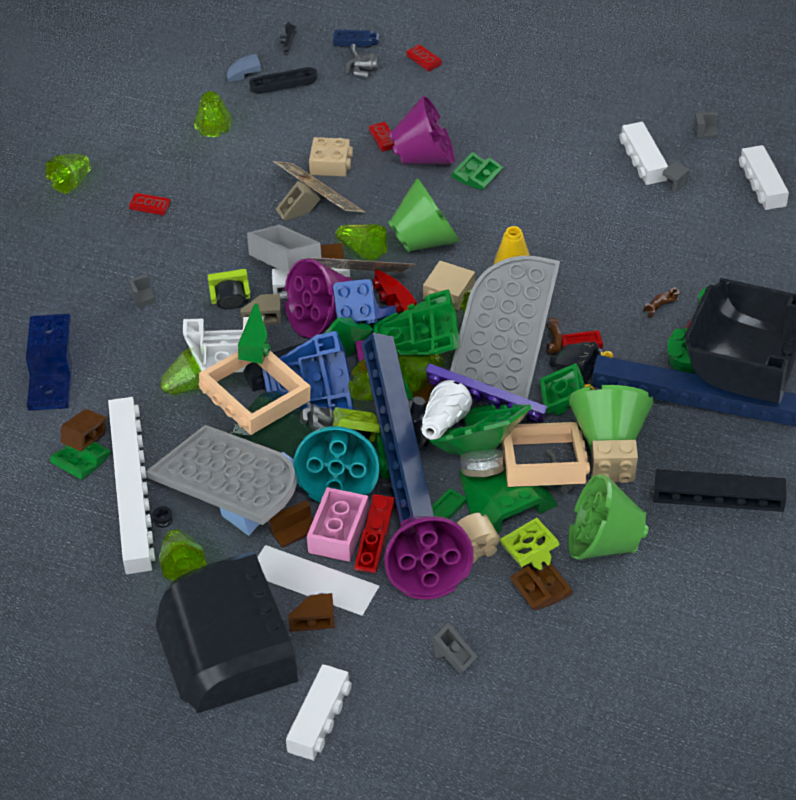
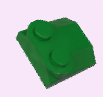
(559, 386)

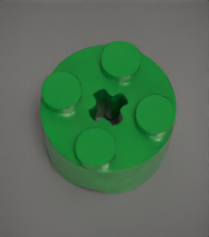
(677, 352)

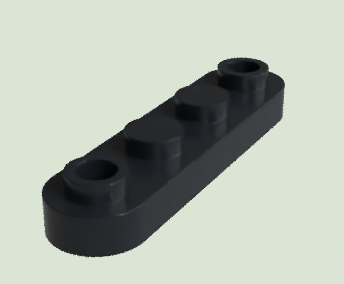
(283, 80)

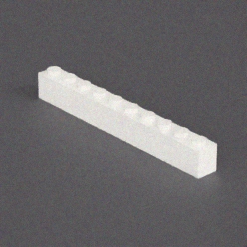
(130, 486)

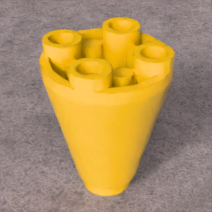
(511, 245)

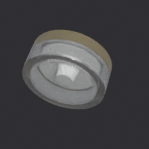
(482, 463)

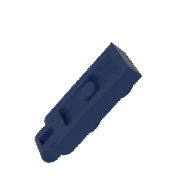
(356, 37)

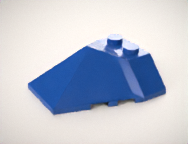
(321, 365)

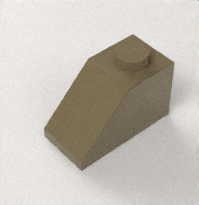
(298, 201)
(269, 307)

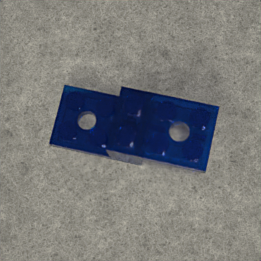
(49, 362)

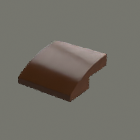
(542, 586)

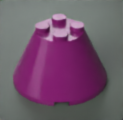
(421, 137)
(311, 297)
(428, 557)

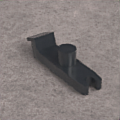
(287, 40)

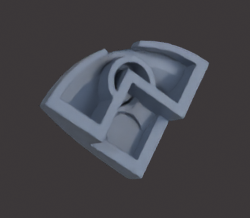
(242, 66)

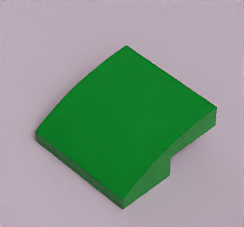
(476, 171)
(350, 332)
(80, 463)

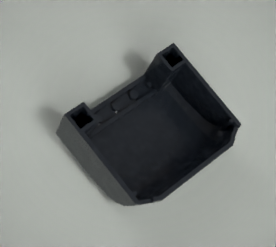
(744, 339)
(224, 634)

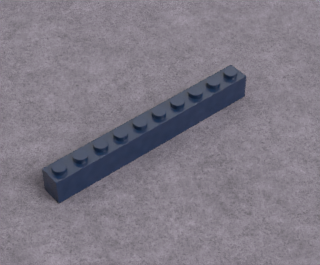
(690, 390)
(396, 427)

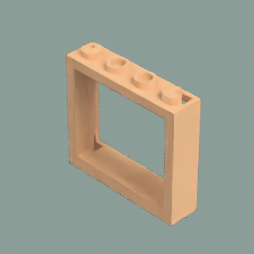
(298, 391)
(545, 472)

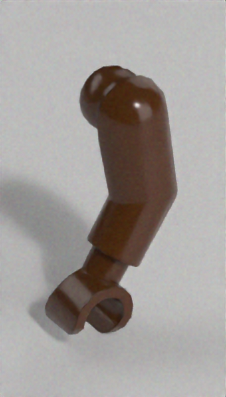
(663, 298)
(555, 346)

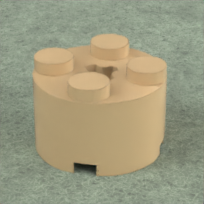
(481, 533)

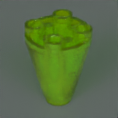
(364, 239)
(414, 369)

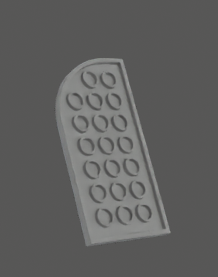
(506, 323)
(229, 474)

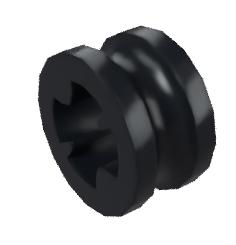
(160, 511)

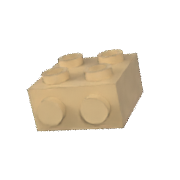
(330, 156)
(449, 277)
(614, 459)

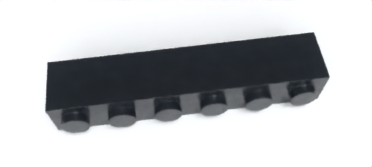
(720, 490)

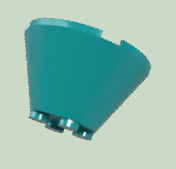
(336, 460)

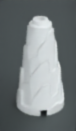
(445, 408)

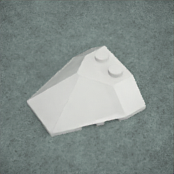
(211, 346)

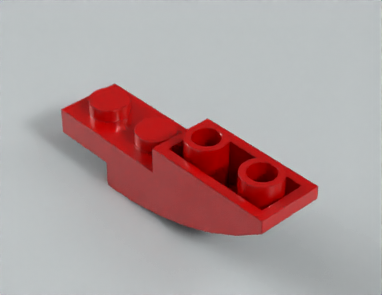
(392, 291)
(375, 534)

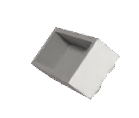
(281, 247)

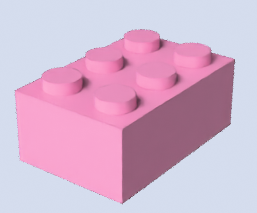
(338, 524)

